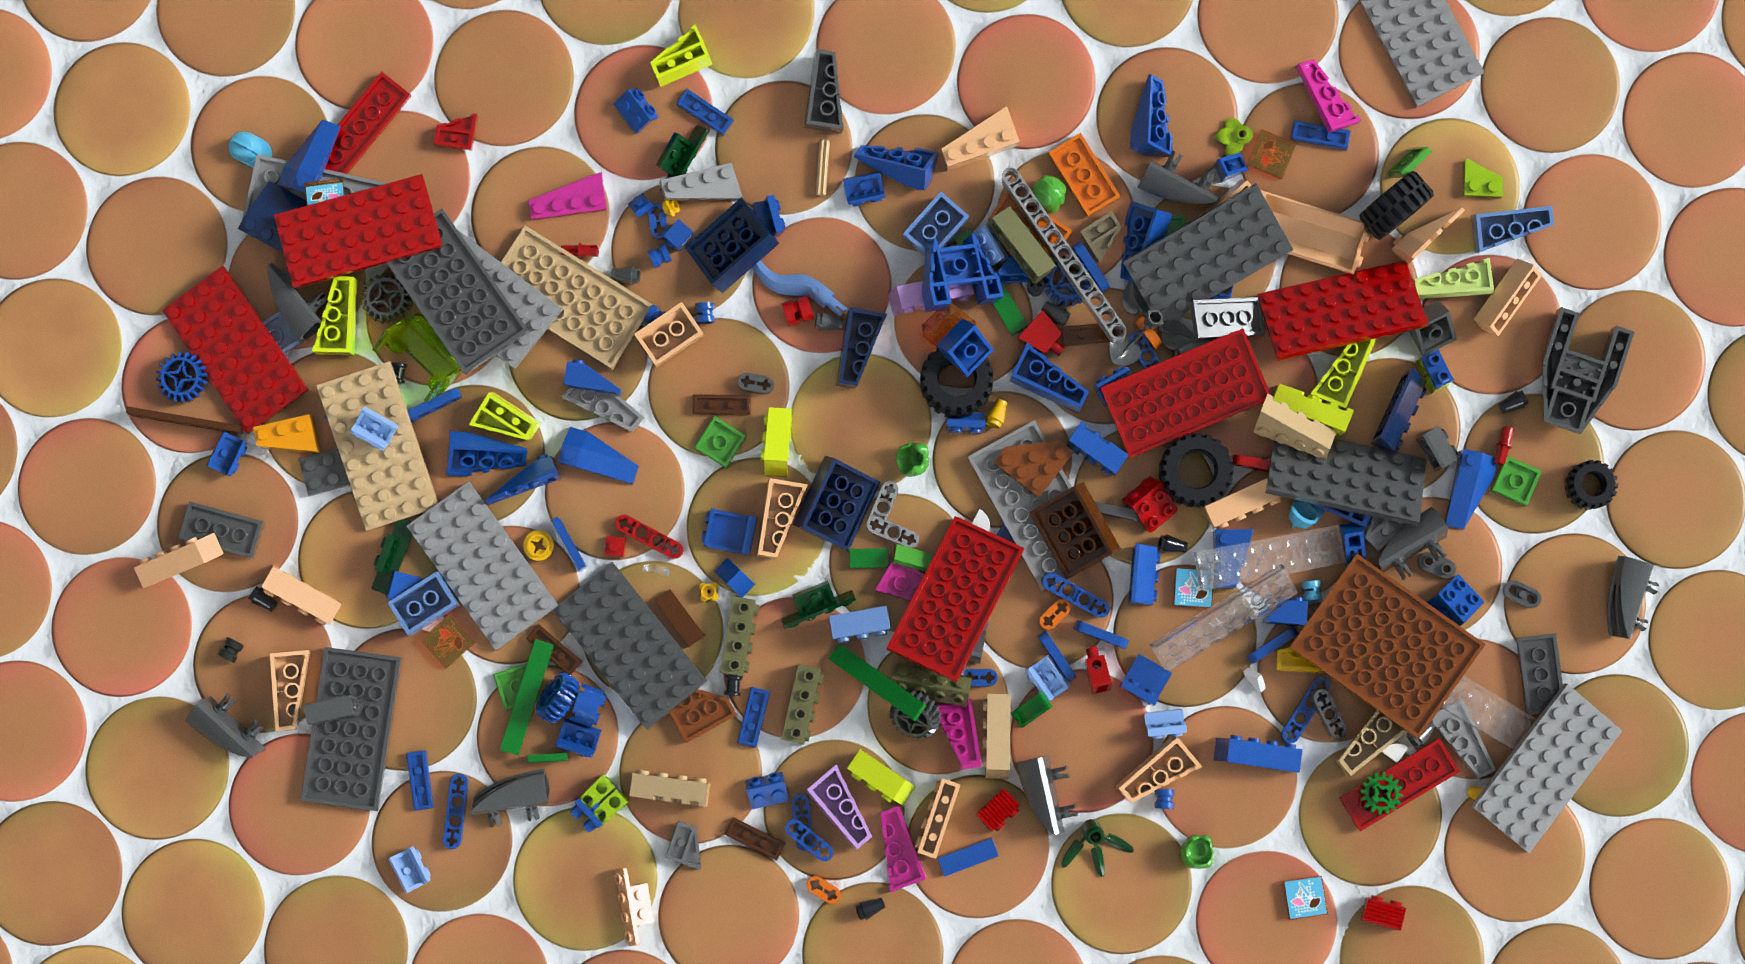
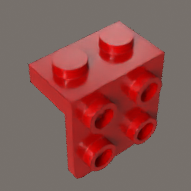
(1150, 503)

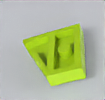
(1481, 181)

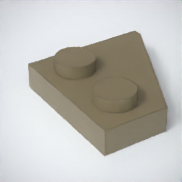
(1101, 234)

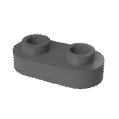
(1436, 568)
(1521, 594)

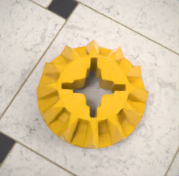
(536, 536)

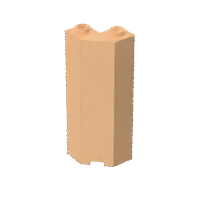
(1319, 233)

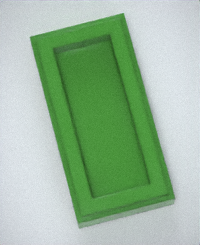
(912, 558)

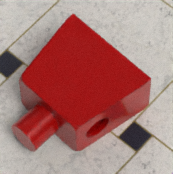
(1042, 335)
(1098, 678)

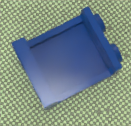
(729, 531)

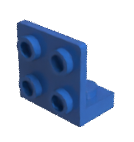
(1456, 600)
(1145, 680)

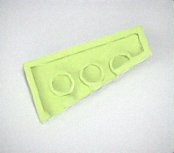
(1464, 281)

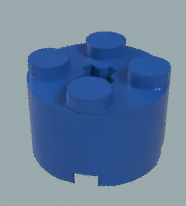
(587, 705)

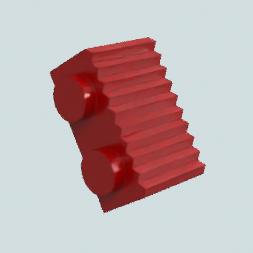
(998, 810)
(1383, 913)

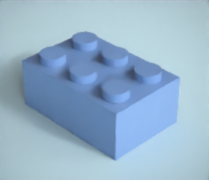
(938, 220)
(423, 603)
(860, 624)

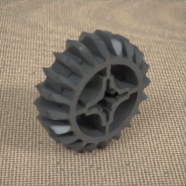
(378, 301)
(926, 723)

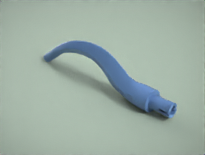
(799, 286)

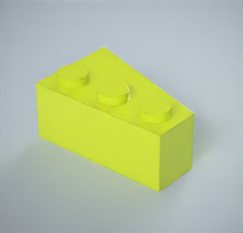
(682, 58)
(503, 417)
(776, 441)
(880, 778)

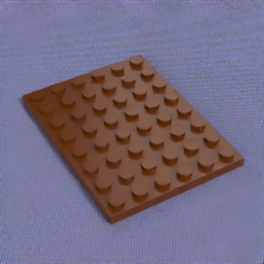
(1387, 646)

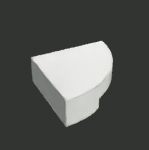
(982, 520)
(1255, 679)
(1395, 751)

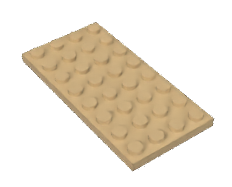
(596, 310)
(386, 482)

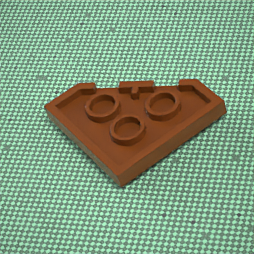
(1034, 463)
(701, 713)

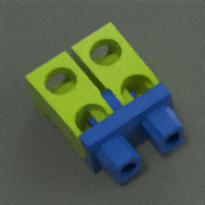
(1437, 371)
(596, 809)

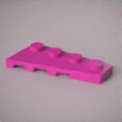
(576, 198)
(901, 855)

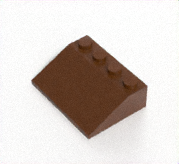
(1075, 530)

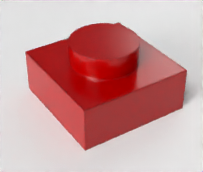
(615, 546)

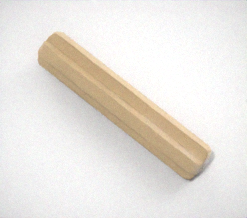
(822, 169)

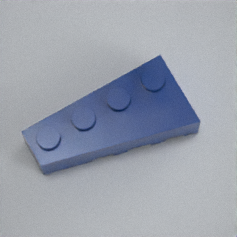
(1258, 754)

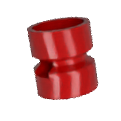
(802, 306)

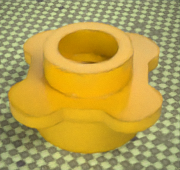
(670, 207)
(705, 587)

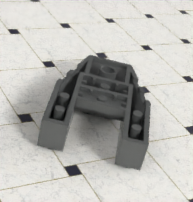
(1575, 382)

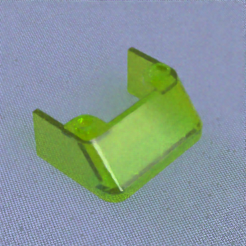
(424, 345)

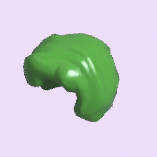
(1049, 192)
(912, 459)
(1197, 852)

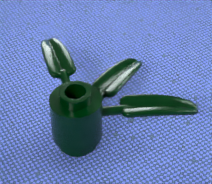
(1094, 835)

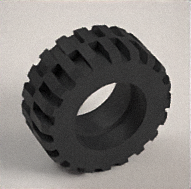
(1396, 205)
(950, 404)
(1196, 444)

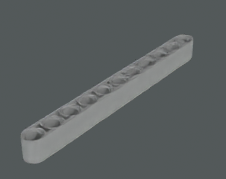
(1064, 264)

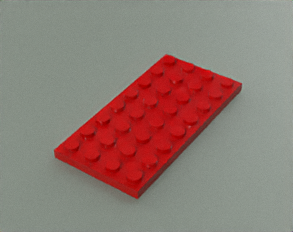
(358, 231)
(1342, 310)
(236, 349)
(1186, 393)
(955, 599)

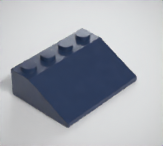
(260, 220)
(731, 245)
(1399, 411)
(836, 503)

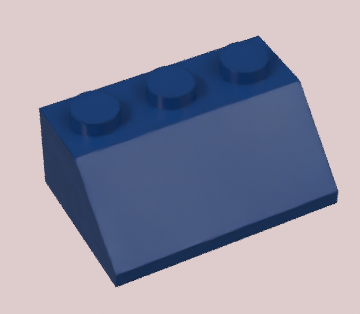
(1143, 575)

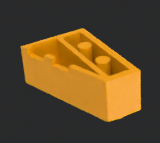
(289, 434)

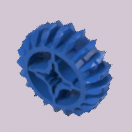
(1060, 285)
(182, 370)
(557, 697)

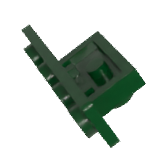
(681, 152)
(392, 555)
(815, 602)

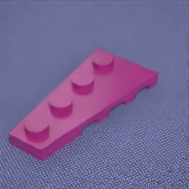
(1330, 106)
(900, 581)
(961, 732)

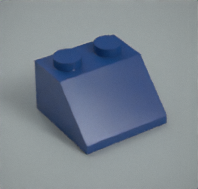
(965, 347)
(1289, 613)

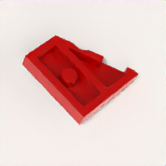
(457, 134)

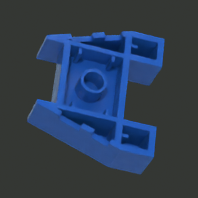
(958, 268)

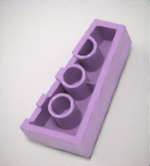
(909, 297)
(838, 805)

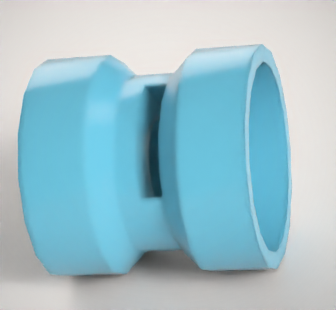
(1311, 595)

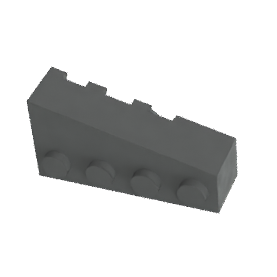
(823, 103)

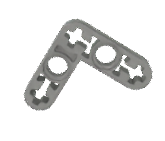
(882, 518)

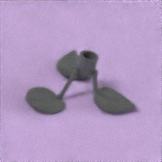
(1174, 333)

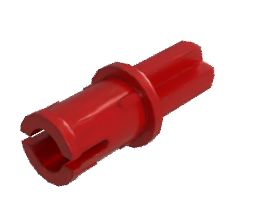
(581, 250)
(1504, 445)

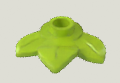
(1231, 136)

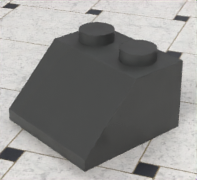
(1439, 329)
(1437, 448)

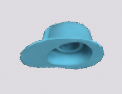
(246, 146)
(1304, 514)

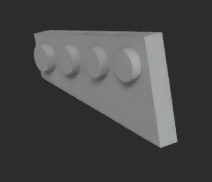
(704, 184)
(607, 406)
(1465, 742)

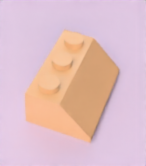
(669, 334)

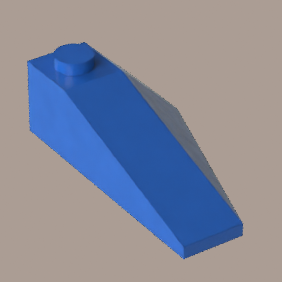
(1150, 126)
(310, 158)
(907, 167)
(1144, 228)
(478, 453)
(591, 454)
(533, 476)
(1471, 481)

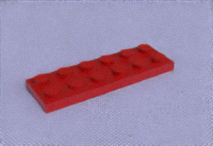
(366, 122)
(1415, 775)

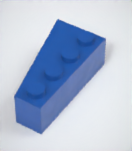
(1047, 380)

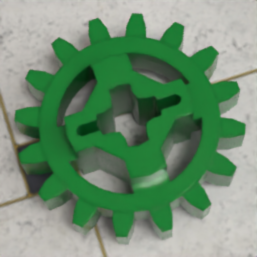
(1391, 785)

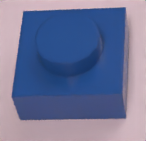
(640, 205)

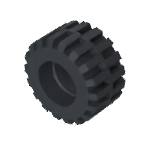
(1606, 479)

